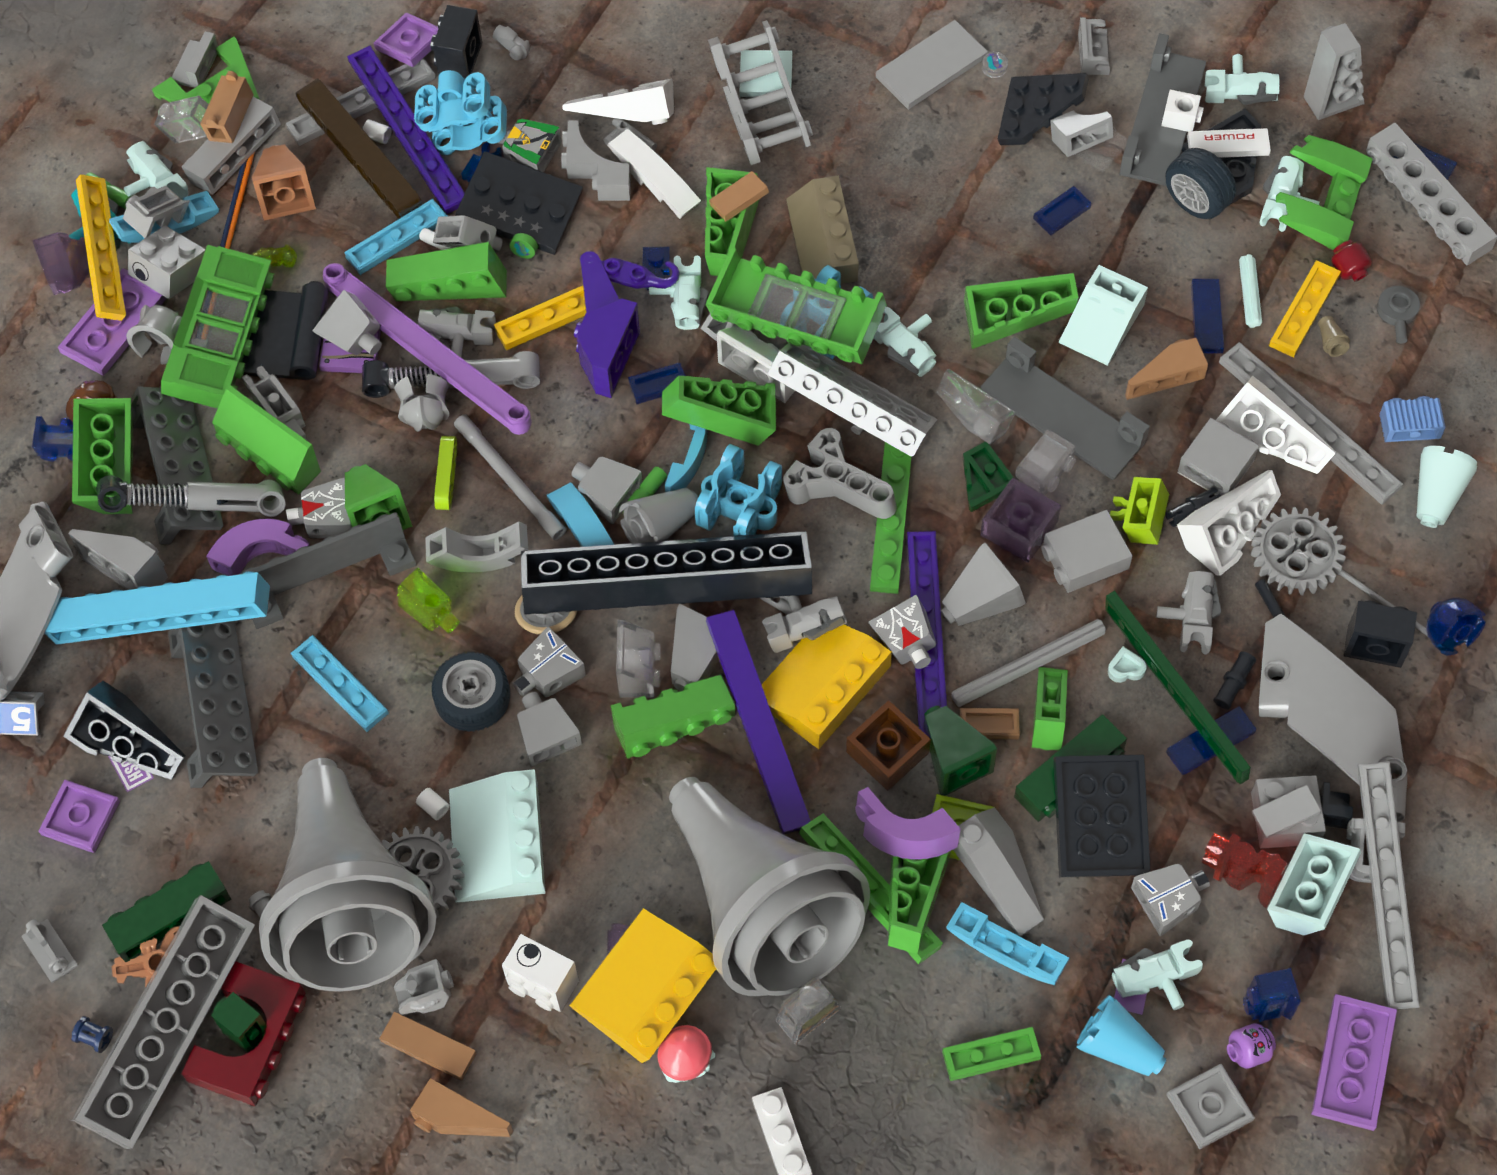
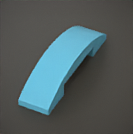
(198, 211)
(680, 474)
(579, 516)
(1006, 947)

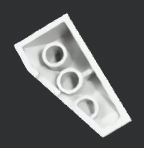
(645, 103)
(1275, 427)
(1224, 525)

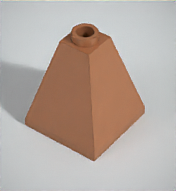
(281, 184)

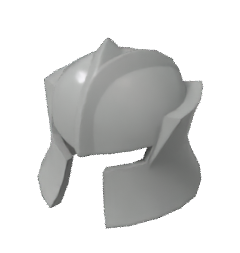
(160, 325)
(423, 410)

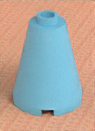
(1121, 1039)

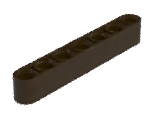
(358, 148)

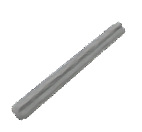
(1028, 662)

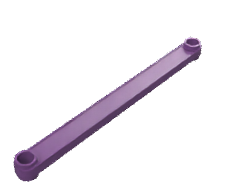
(432, 352)

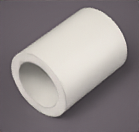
(377, 131)
(432, 803)

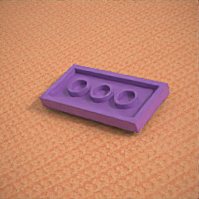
(101, 341)
(1354, 1062)

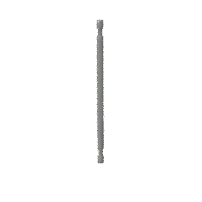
(1374, 595)

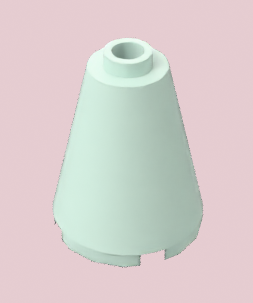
(1442, 483)

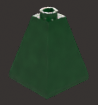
(957, 750)

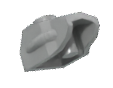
(424, 988)

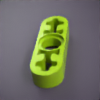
(445, 473)

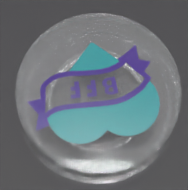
(994, 64)

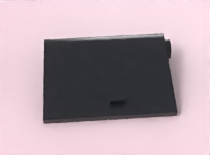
(285, 333)

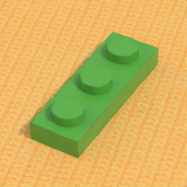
(991, 1053)

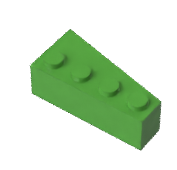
(720, 234)
(448, 274)
(1017, 305)
(723, 407)
(672, 715)
(912, 898)

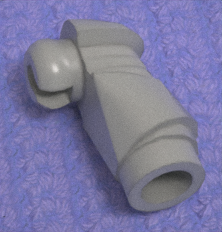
(509, 39)

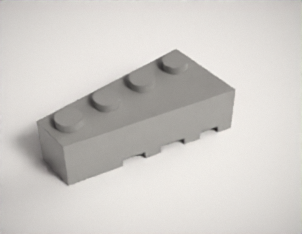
(1335, 73)

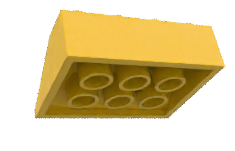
(825, 681)
(644, 985)

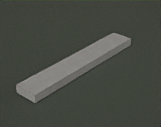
(360, 102)

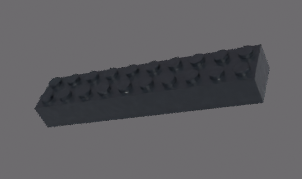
(666, 572)

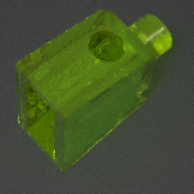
(426, 602)

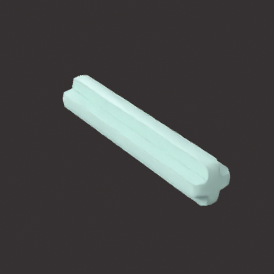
(1250, 291)

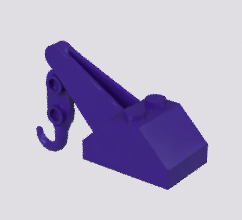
(611, 323)

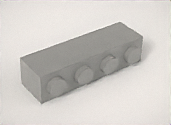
(219, 160)

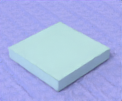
(767, 83)

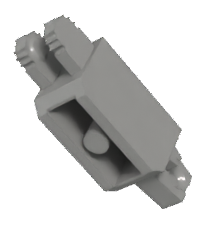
(275, 400)

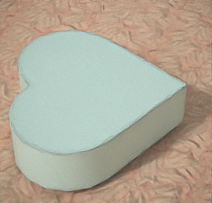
(1126, 666)

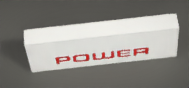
(1231, 142)

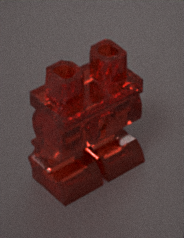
(1242, 866)

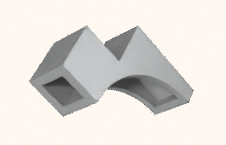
(608, 177)

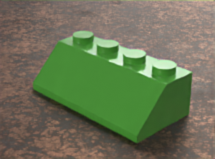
(265, 441)
(101, 448)

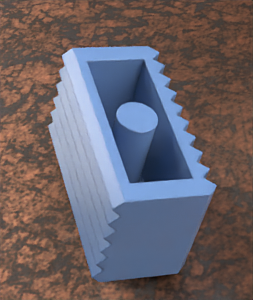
(1412, 419)

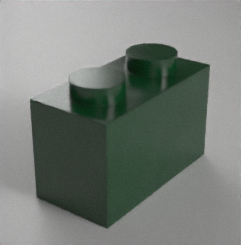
(239, 1022)

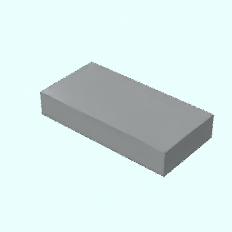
(1286, 811)

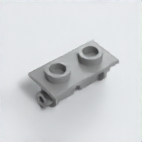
(48, 949)

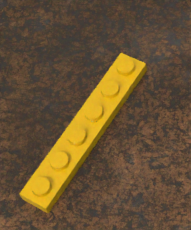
(100, 248)

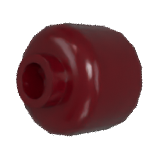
(1351, 260)

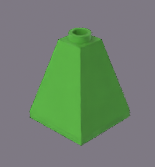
(371, 496)

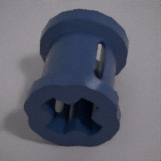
(102, 1034)

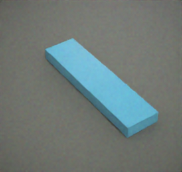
(394, 237)
(339, 683)

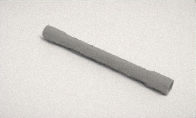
(544, 516)

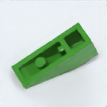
(1050, 709)

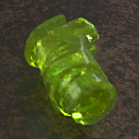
(278, 256)

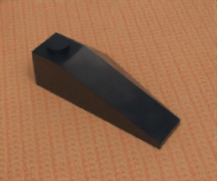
(117, 728)

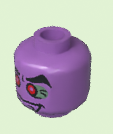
(1251, 1045)

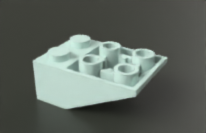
(1104, 315)

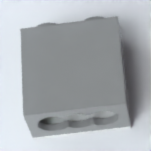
(1218, 457)

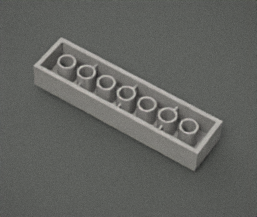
(163, 1023)

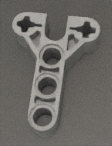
(850, 485)

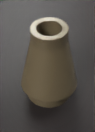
(1334, 339)

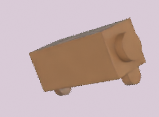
(227, 108)

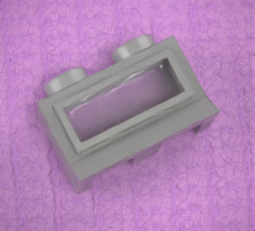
(155, 205)

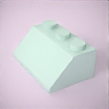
(1312, 884)

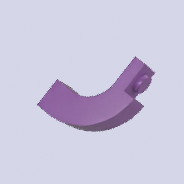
(249, 540)
(906, 837)

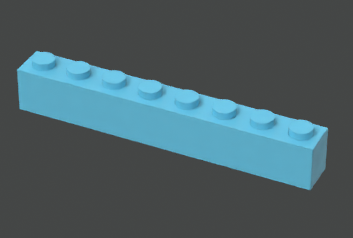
(159, 608)

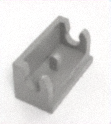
(1093, 47)

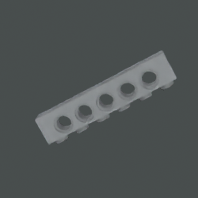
(1444, 198)

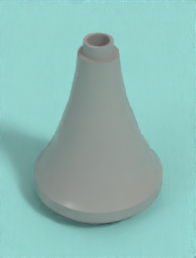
(772, 901)
(344, 902)

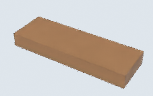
(428, 1046)

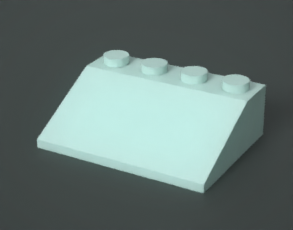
(498, 836)

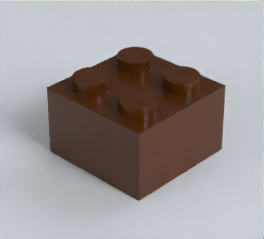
(888, 745)

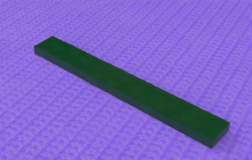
(1177, 688)

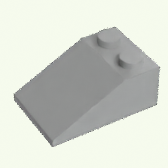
(121, 558)

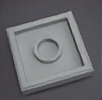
(1210, 1106)

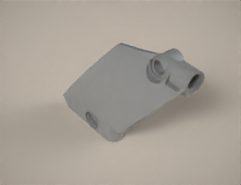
(29, 591)
(1329, 704)

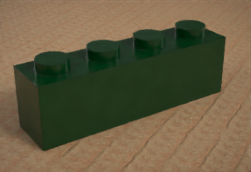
(1037, 790)
(161, 911)

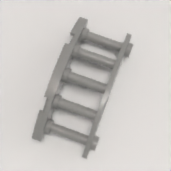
(739, 107)

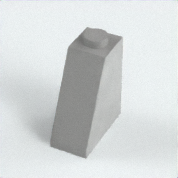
(693, 649)

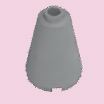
(657, 515)

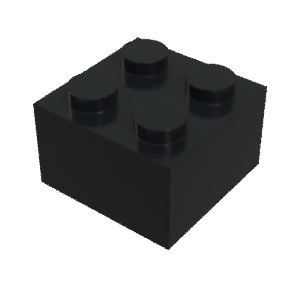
(457, 40)
(1380, 633)

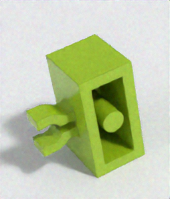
(1143, 511)

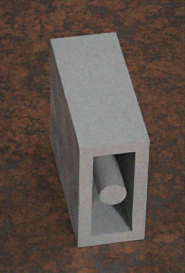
(1086, 551)

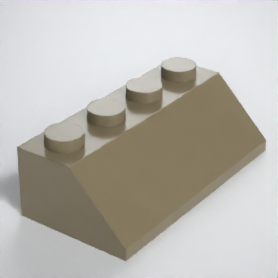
(823, 228)

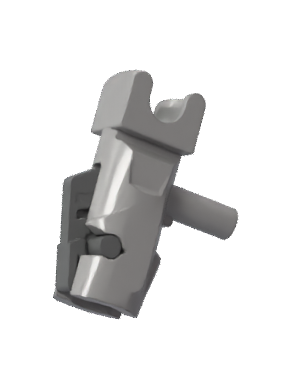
(458, 326)
(1199, 609)
(803, 622)

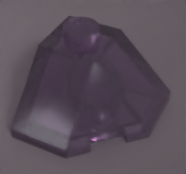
(62, 261)

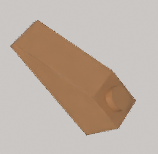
(1174, 366)
(453, 1114)

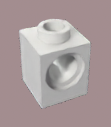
(1182, 111)

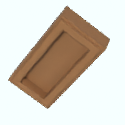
(739, 196)
(993, 722)

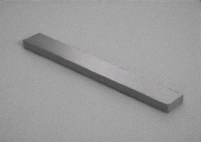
(1348, 455)
(1388, 885)

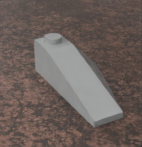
(995, 862)

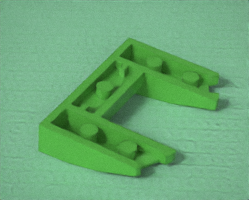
(1330, 223)

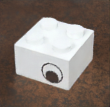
(540, 974)

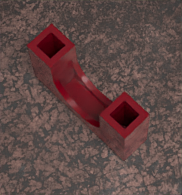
(247, 1075)

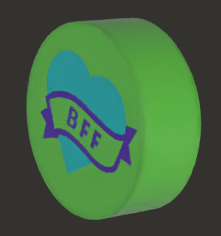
(523, 245)

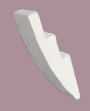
(654, 172)

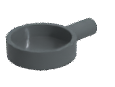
(1398, 308)

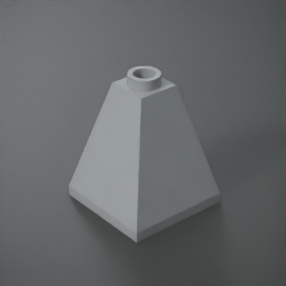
(982, 590)

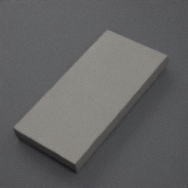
(931, 64)

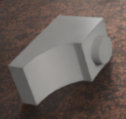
(1079, 132)

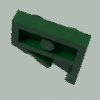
(984, 475)

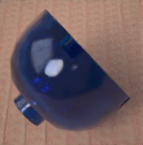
(1454, 623)

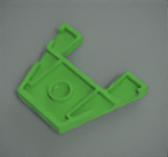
(231, 55)

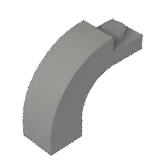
(476, 553)

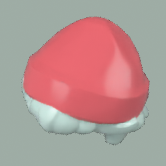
(685, 1054)

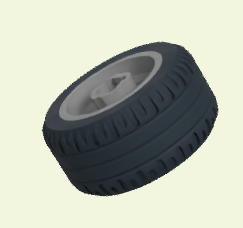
(1200, 183)
(471, 691)

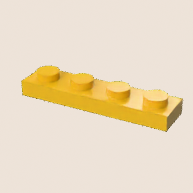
(1304, 308)
(541, 318)

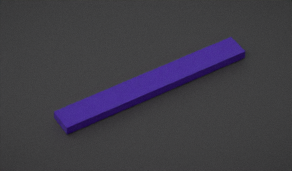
(402, 122)
(925, 584)
(758, 722)

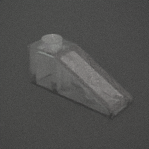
(974, 407)

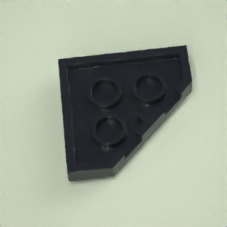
(1036, 101)
(1240, 167)

